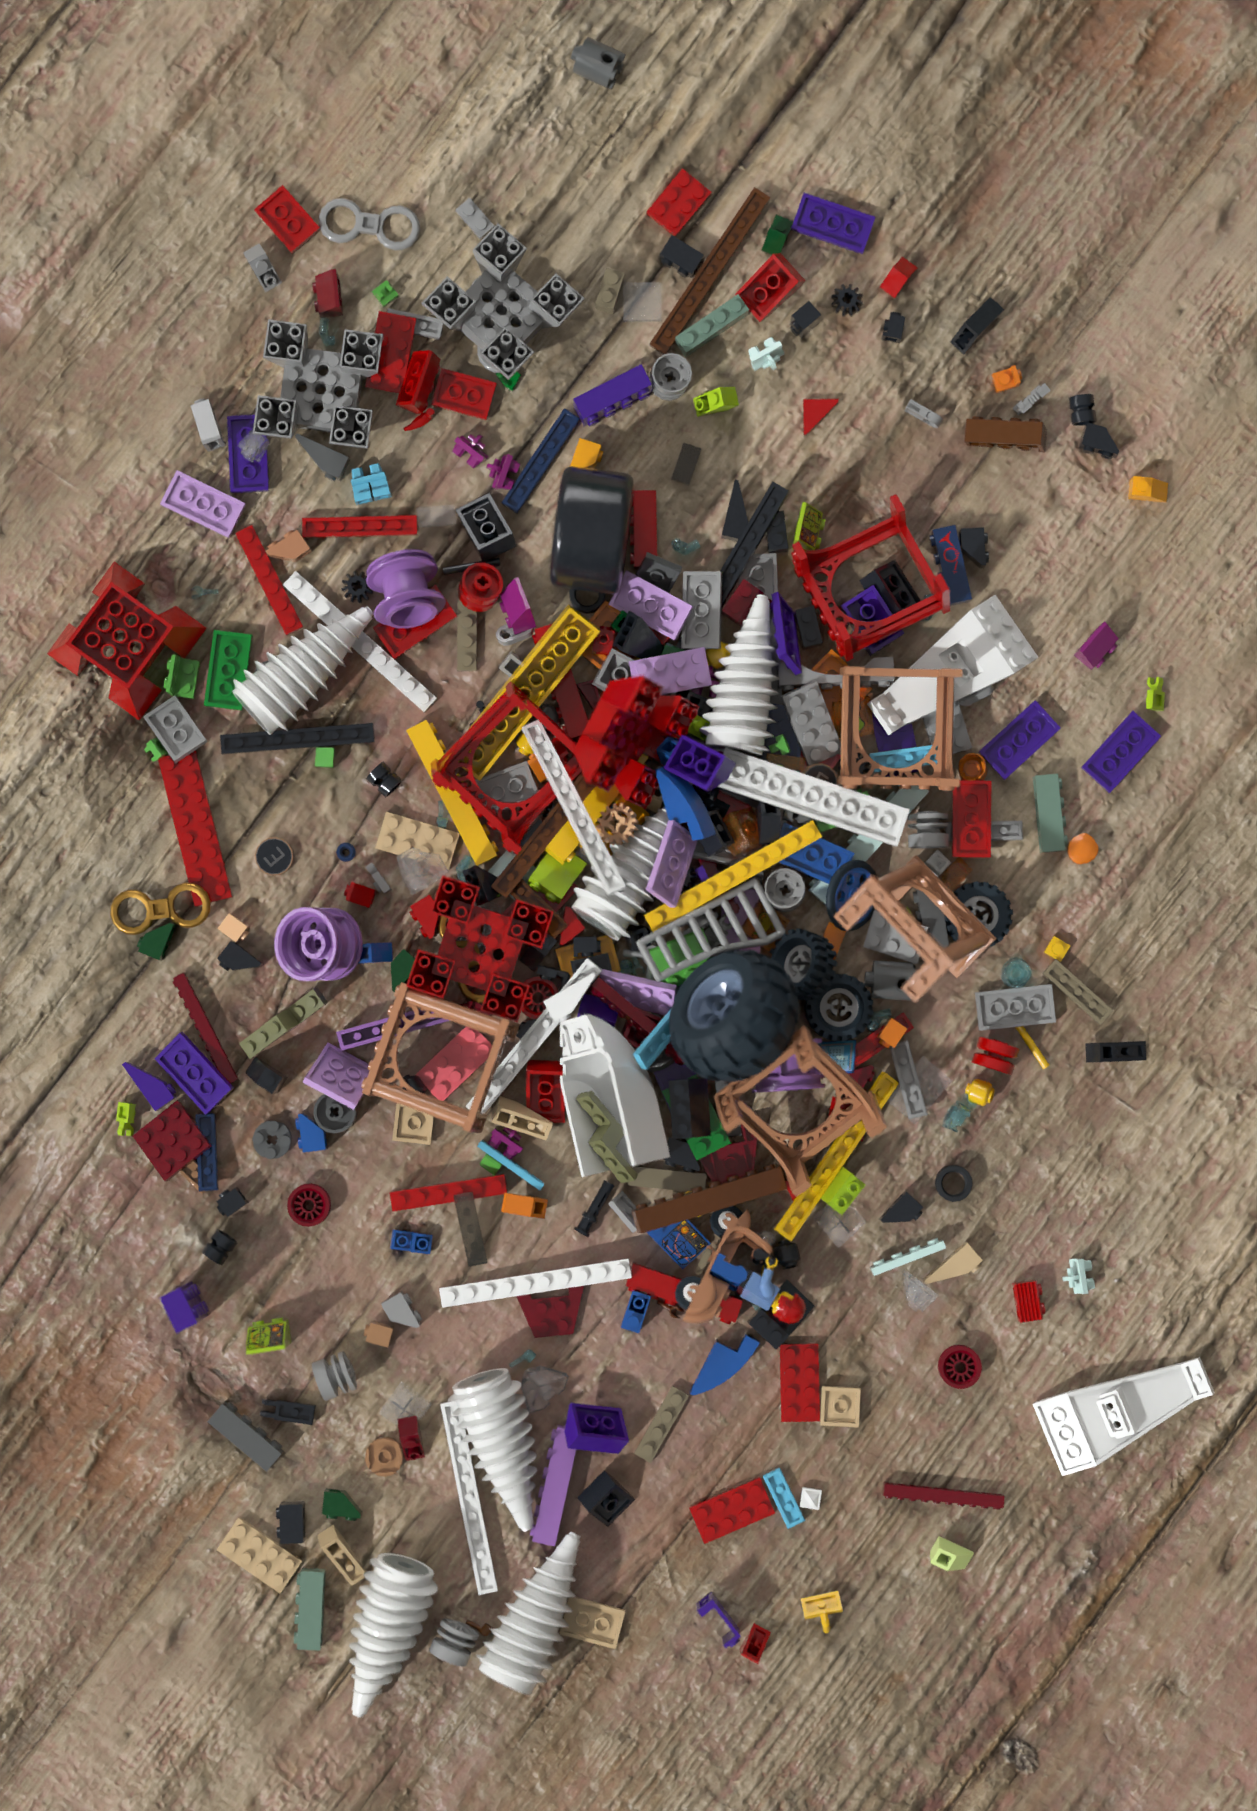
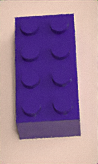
(612, 396)
(184, 1306)

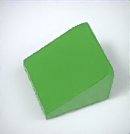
(325, 757)
(490, 1164)

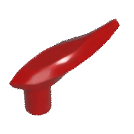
(420, 420)

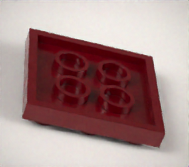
(171, 1141)

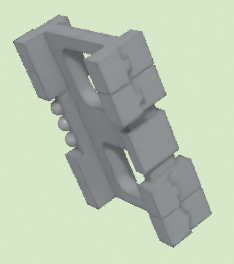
(1039, 391)

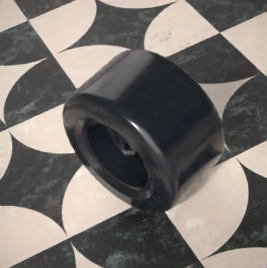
(591, 530)

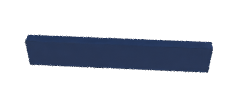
(540, 461)

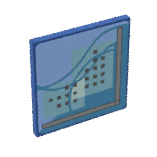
(842, 1053)

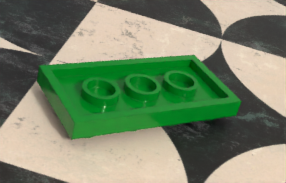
(227, 662)
(705, 1145)

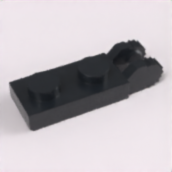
(290, 1411)

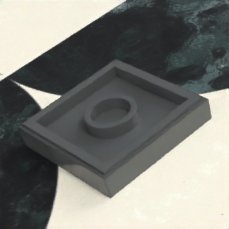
(659, 572)

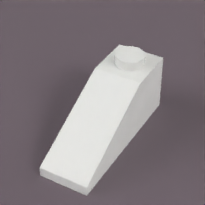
(565, 1001)

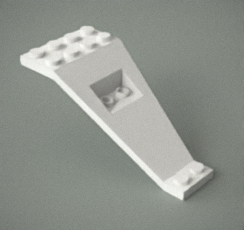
(981, 644)

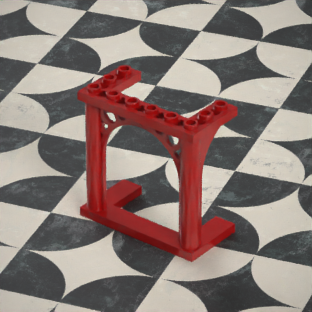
(812, 562)
(444, 776)

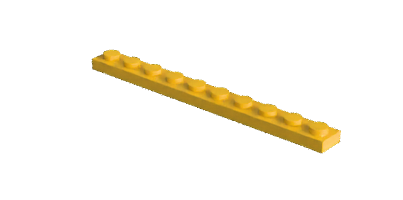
(734, 875)
(831, 1165)

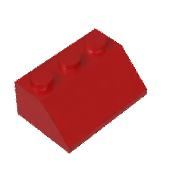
(418, 381)

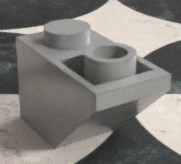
(262, 267)
(400, 1311)

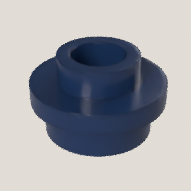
(339, 852)

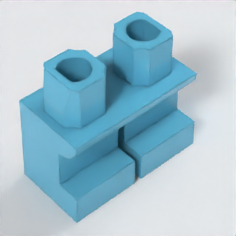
(362, 483)

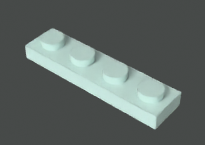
(900, 1259)

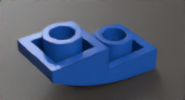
(411, 1241)

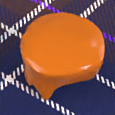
(972, 767)
(1082, 849)

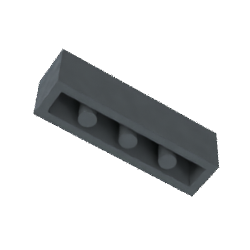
(931, 916)
(245, 1436)

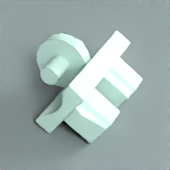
(766, 357)
(1077, 1276)

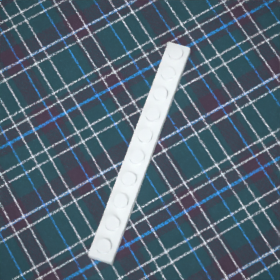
(364, 646)
(573, 807)
(529, 1043)
(535, 1282)
(469, 1500)

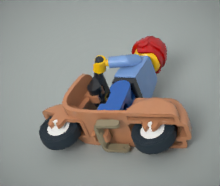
(704, 1295)

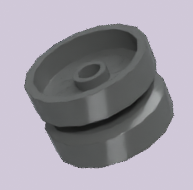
(328, 1121)

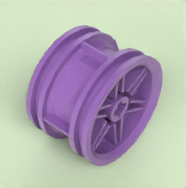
(331, 944)
(790, 1077)

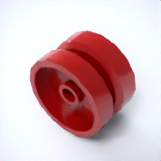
(480, 587)
(995, 1055)

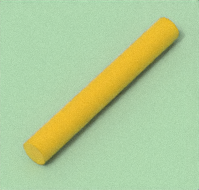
(1032, 1046)

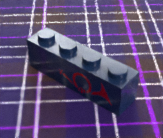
(951, 563)

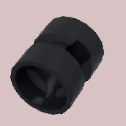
(1082, 409)
(384, 779)
(219, 1247)

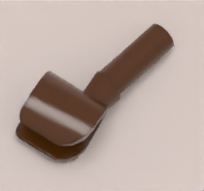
(672, 1310)
(484, 1631)

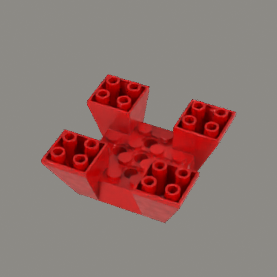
(153, 631)
(620, 732)
(503, 994)

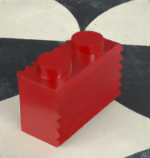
(1028, 1301)

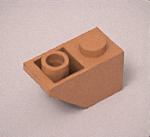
(290, 548)

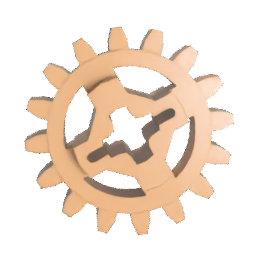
(617, 824)

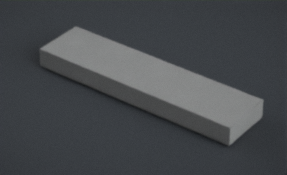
(999, 830)
(908, 1080)

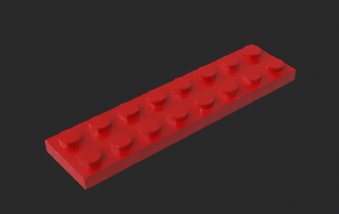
(195, 827)

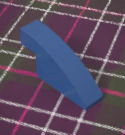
(684, 804)
(723, 1364)

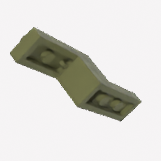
(283, 1023)
(606, 1137)

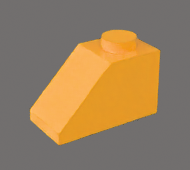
(587, 454)
(1147, 489)

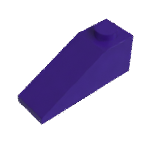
(153, 1088)

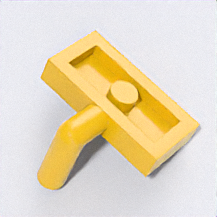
(822, 1606)

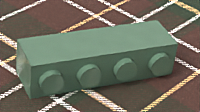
(711, 325)
(1049, 813)
(310, 1609)

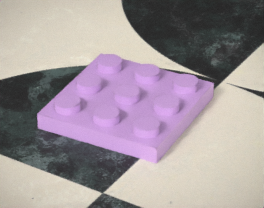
(338, 1075)

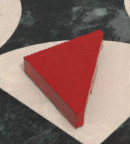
(814, 411)

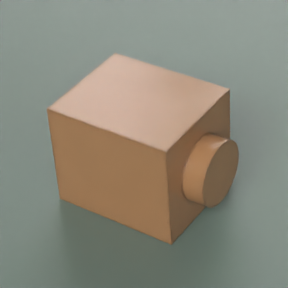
(379, 1333)

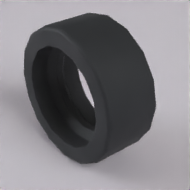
(586, 609)
(939, 1185)

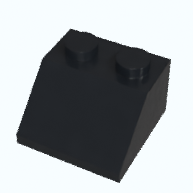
(605, 1498)

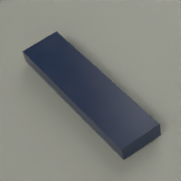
(208, 1160)

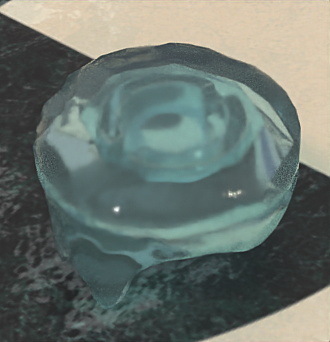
(1016, 973)
(955, 1116)

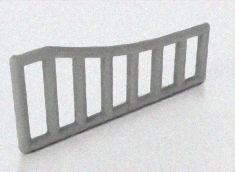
(708, 952)

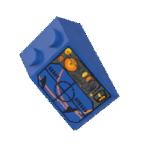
(680, 1241)

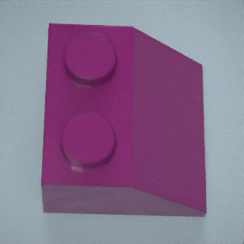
(517, 608)
(1096, 646)

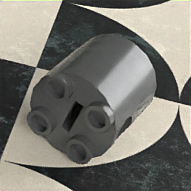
(597, 62)
(885, 977)

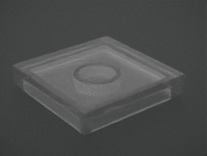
(641, 301)

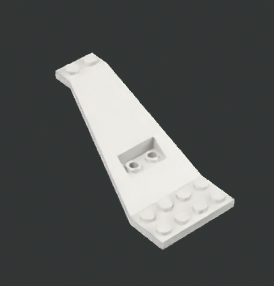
(1084, 1426)

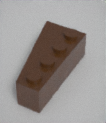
(1006, 433)

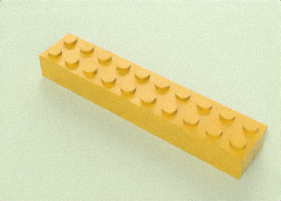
(536, 679)

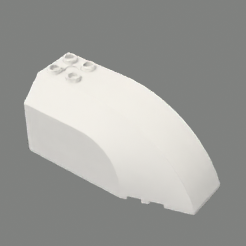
(603, 1062)

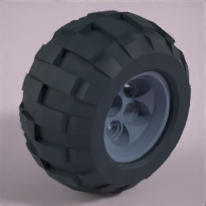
(734, 1016)

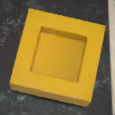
(1056, 949)

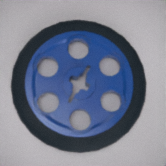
(838, 883)

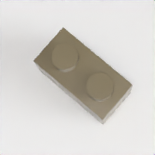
(609, 291)

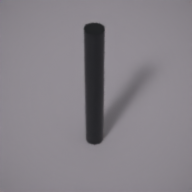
(461, 568)

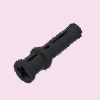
(590, 1216)

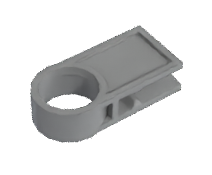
(923, 414)

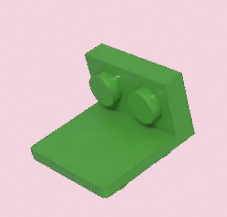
(182, 677)

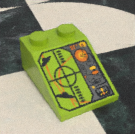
(808, 527)
(268, 1336)

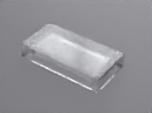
(436, 516)

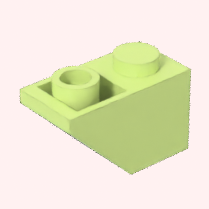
(949, 1555)

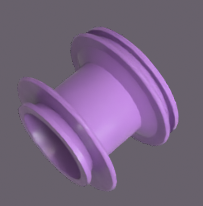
(404, 582)

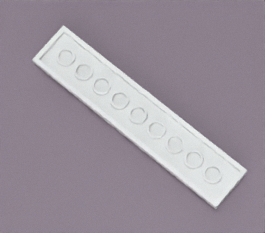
(815, 798)

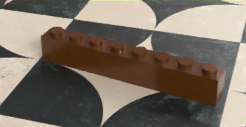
(708, 1199)

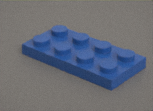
(817, 859)

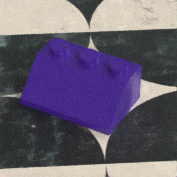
(870, 607)
(699, 764)
(595, 1428)

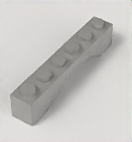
(789, 680)

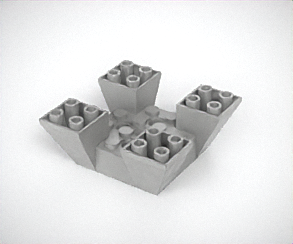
(466, 311)
(288, 347)

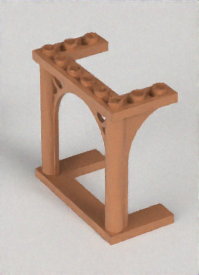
(943, 770)
(886, 895)
(808, 1054)
(378, 1086)

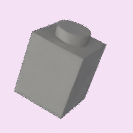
(510, 663)

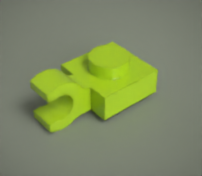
(1155, 696)
(125, 1116)

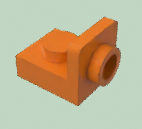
(1007, 379)

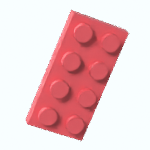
(455, 1063)

